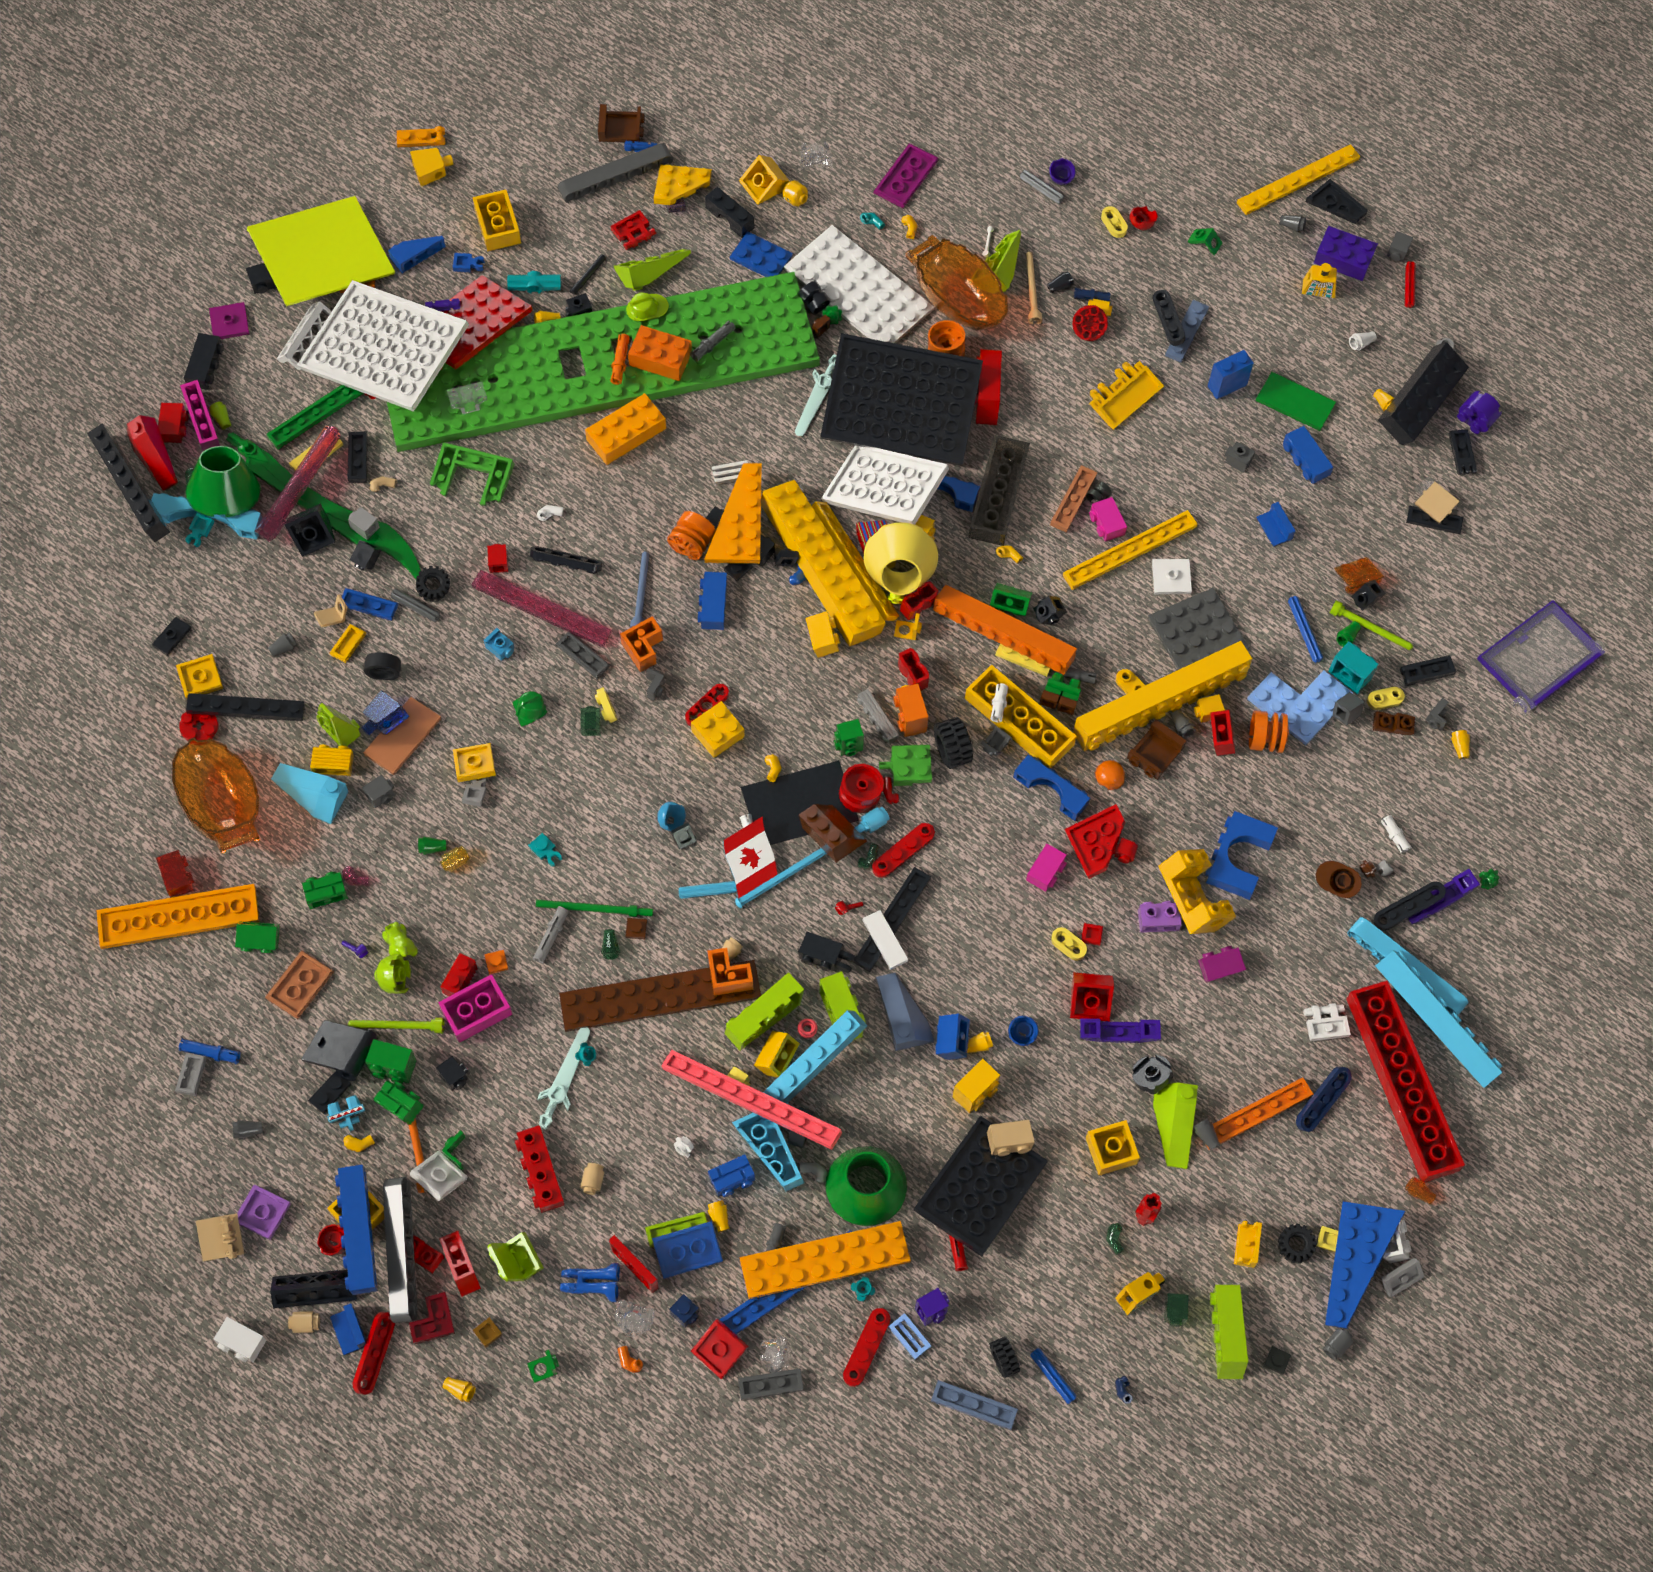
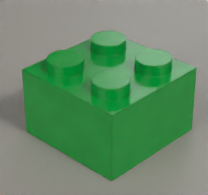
(390, 1061)

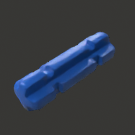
(637, 146)

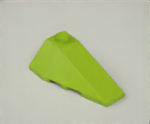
(1005, 258)
(640, 273)
(337, 725)
(1175, 1119)

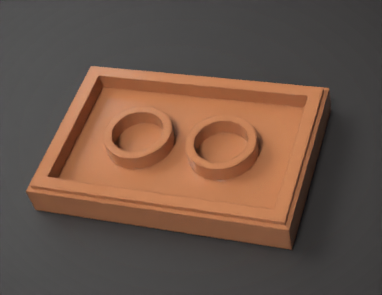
(299, 984)

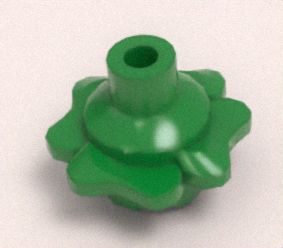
(833, 313)
(1489, 879)

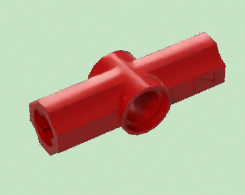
(1148, 1209)

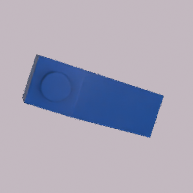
(412, 252)

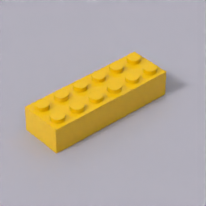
(1022, 718)

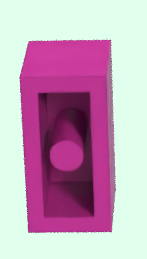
(1108, 519)
(1046, 867)

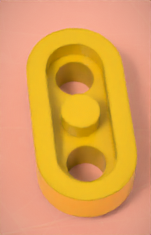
(1130, 684)

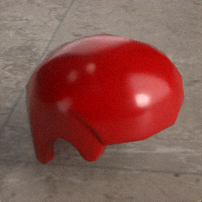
(1142, 213)
(331, 1233)

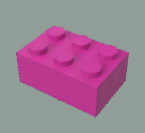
(475, 1008)

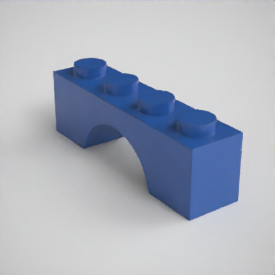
(963, 493)
(1033, 772)

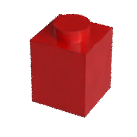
(497, 558)

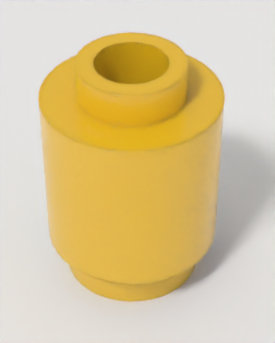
(1104, 305)

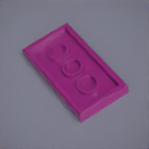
(906, 175)

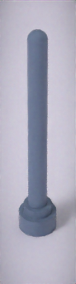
(641, 590)

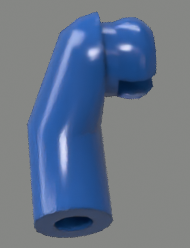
(797, 578)

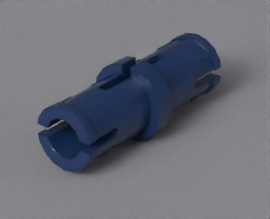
(1083, 294)

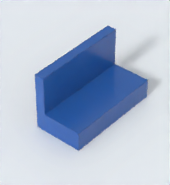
(1276, 525)
(348, 1330)

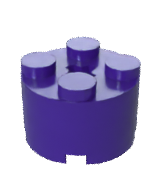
(1479, 412)

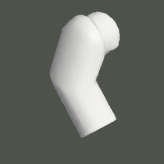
(548, 511)

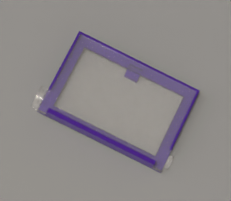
(1541, 656)

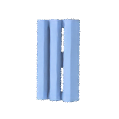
(915, 1355)

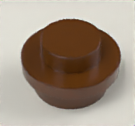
(1368, 869)

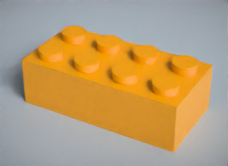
(625, 429)

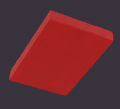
(633, 1264)

